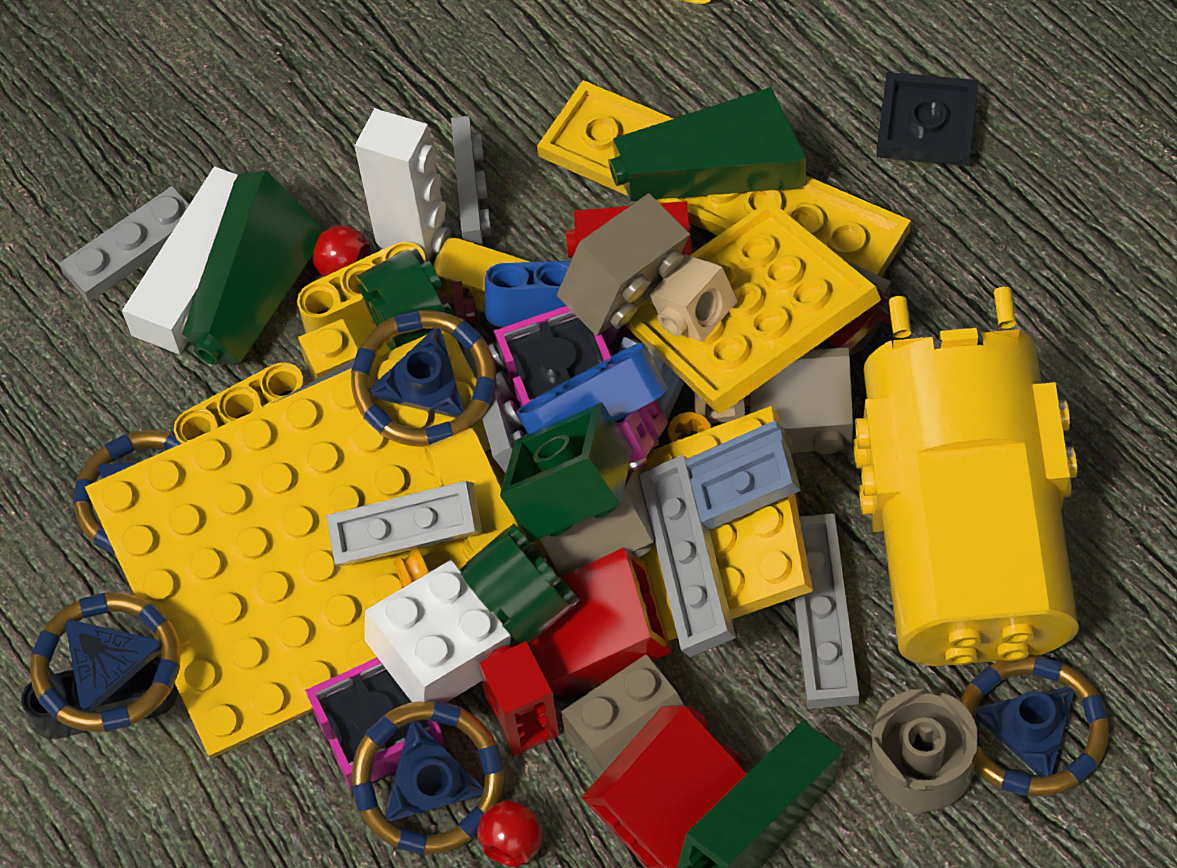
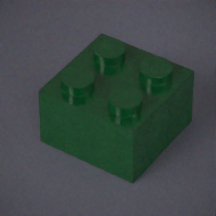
(567, 473)

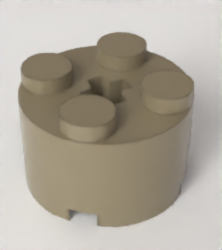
(945, 745)

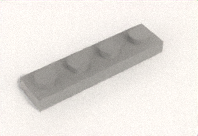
(501, 418)
(686, 559)
(824, 620)

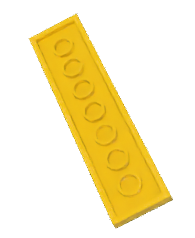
(846, 224)

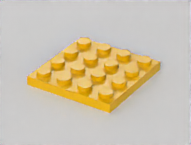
(788, 302)
(756, 554)

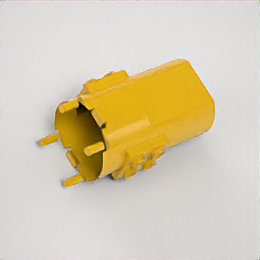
(970, 491)

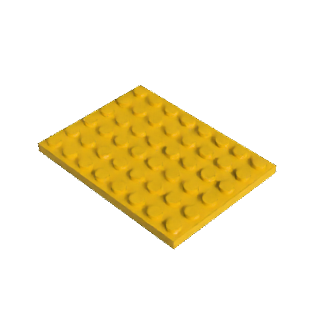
(241, 549)

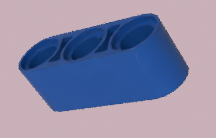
(522, 290)
(620, 382)

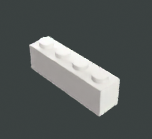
(402, 183)
(168, 288)

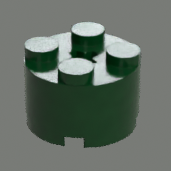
(400, 287)
(518, 585)

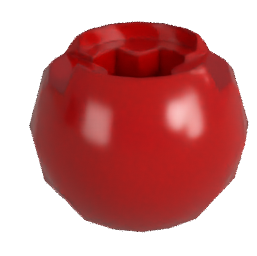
(339, 248)
(510, 833)

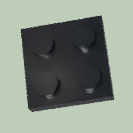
(927, 118)

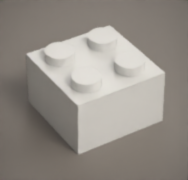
(434, 635)

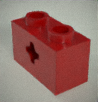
(519, 697)

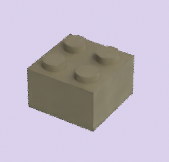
(622, 265)

